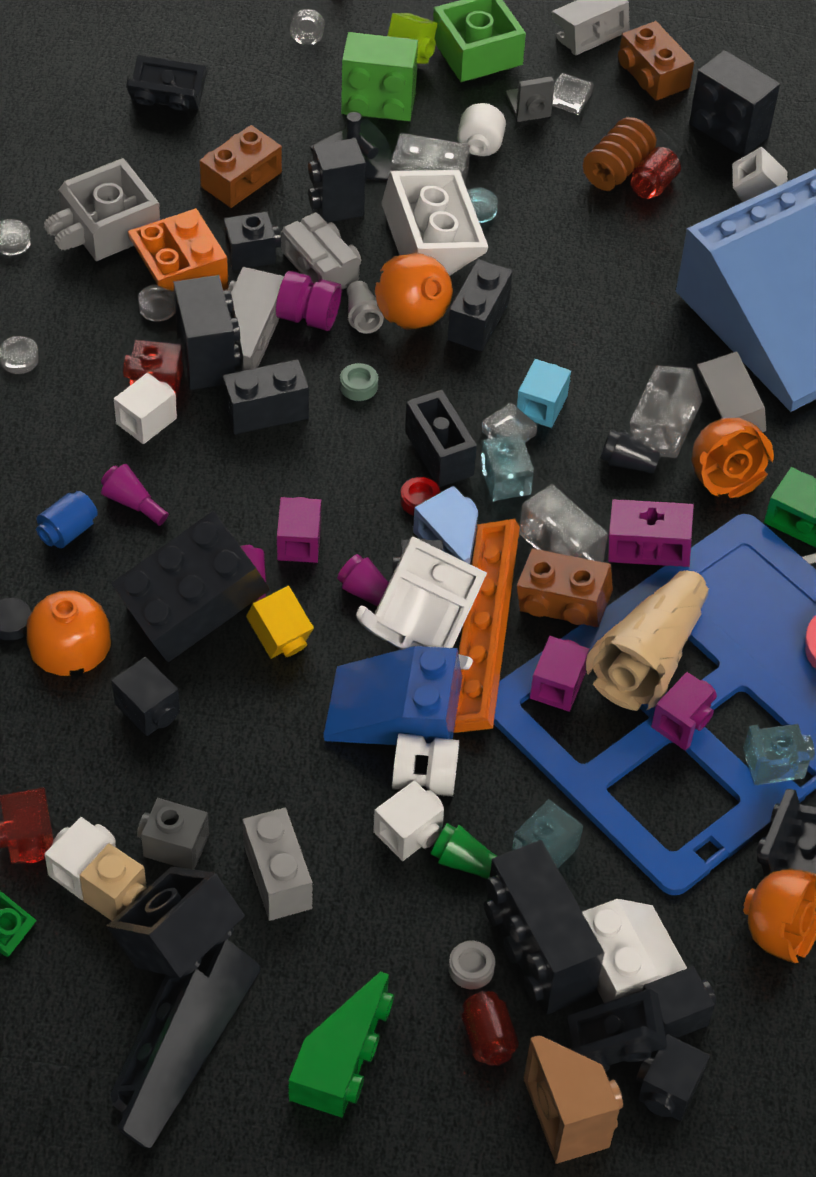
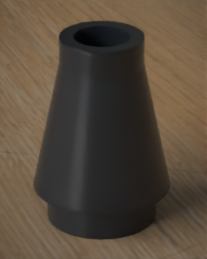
(629, 453)

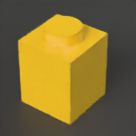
(280, 623)

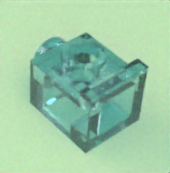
(777, 753)

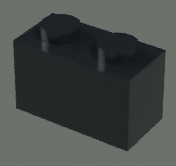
(337, 180)
(479, 305)
(266, 396)
(440, 438)

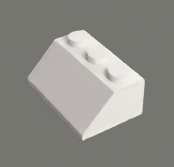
(433, 217)

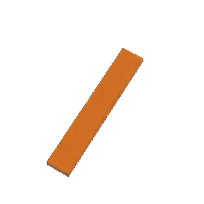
(486, 625)

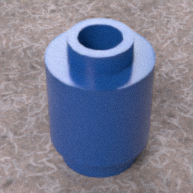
(66, 519)

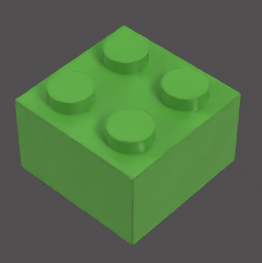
(478, 37)
(379, 76)

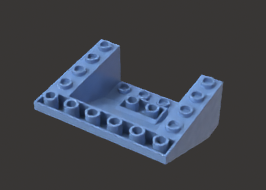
(756, 285)

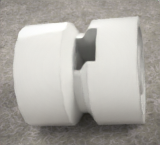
(440, 767)

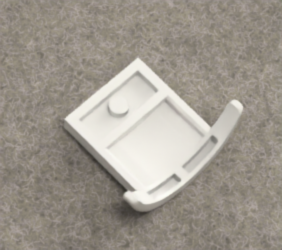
(425, 600)

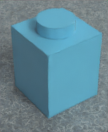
(543, 392)

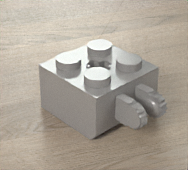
(102, 209)

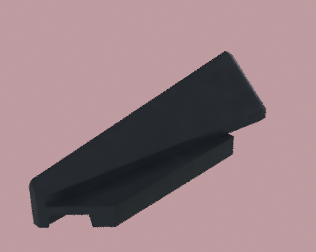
(177, 1039)

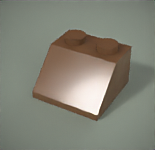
(571, 1099)

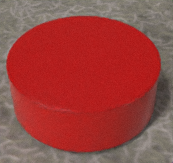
(416, 492)

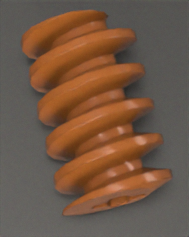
(619, 153)

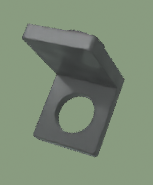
(532, 99)

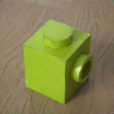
(415, 27)

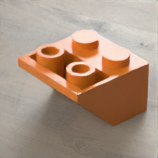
(180, 249)

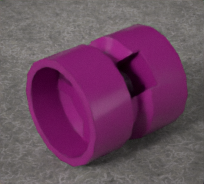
(312, 301)

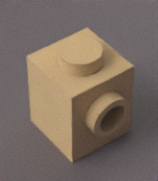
(112, 882)

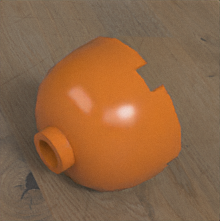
(413, 291)
(731, 457)
(68, 633)
(783, 913)

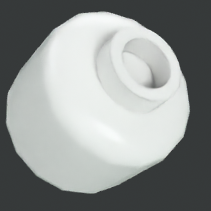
(482, 128)

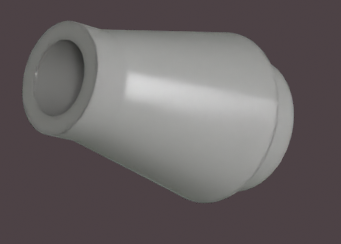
(363, 309)

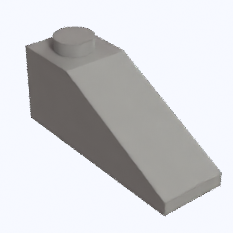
(255, 307)

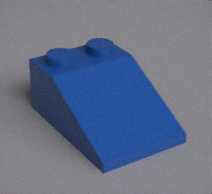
(396, 694)

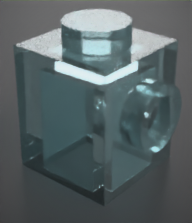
(506, 467)
(555, 828)

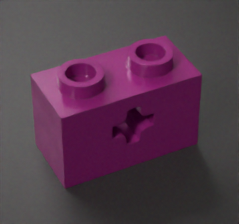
(650, 533)

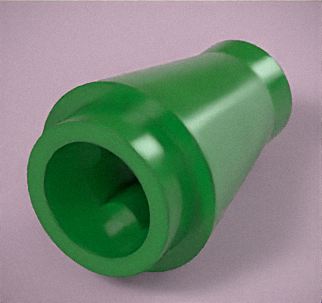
(462, 851)

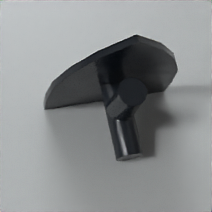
(371, 143)

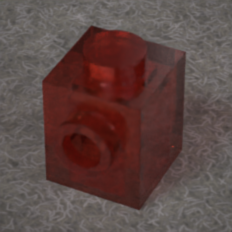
(157, 359)
(26, 825)

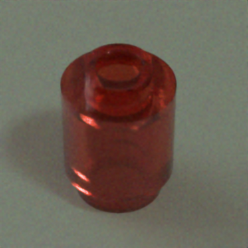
(655, 172)
(489, 1028)

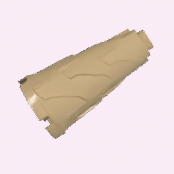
(644, 648)

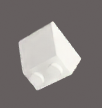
(634, 947)

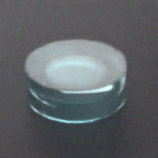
(484, 203)

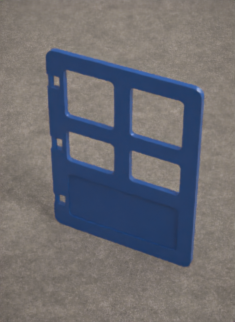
(756, 637)

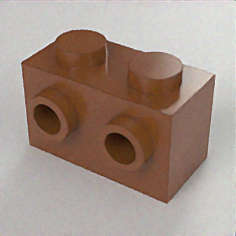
(655, 60)
(240, 166)
(565, 587)

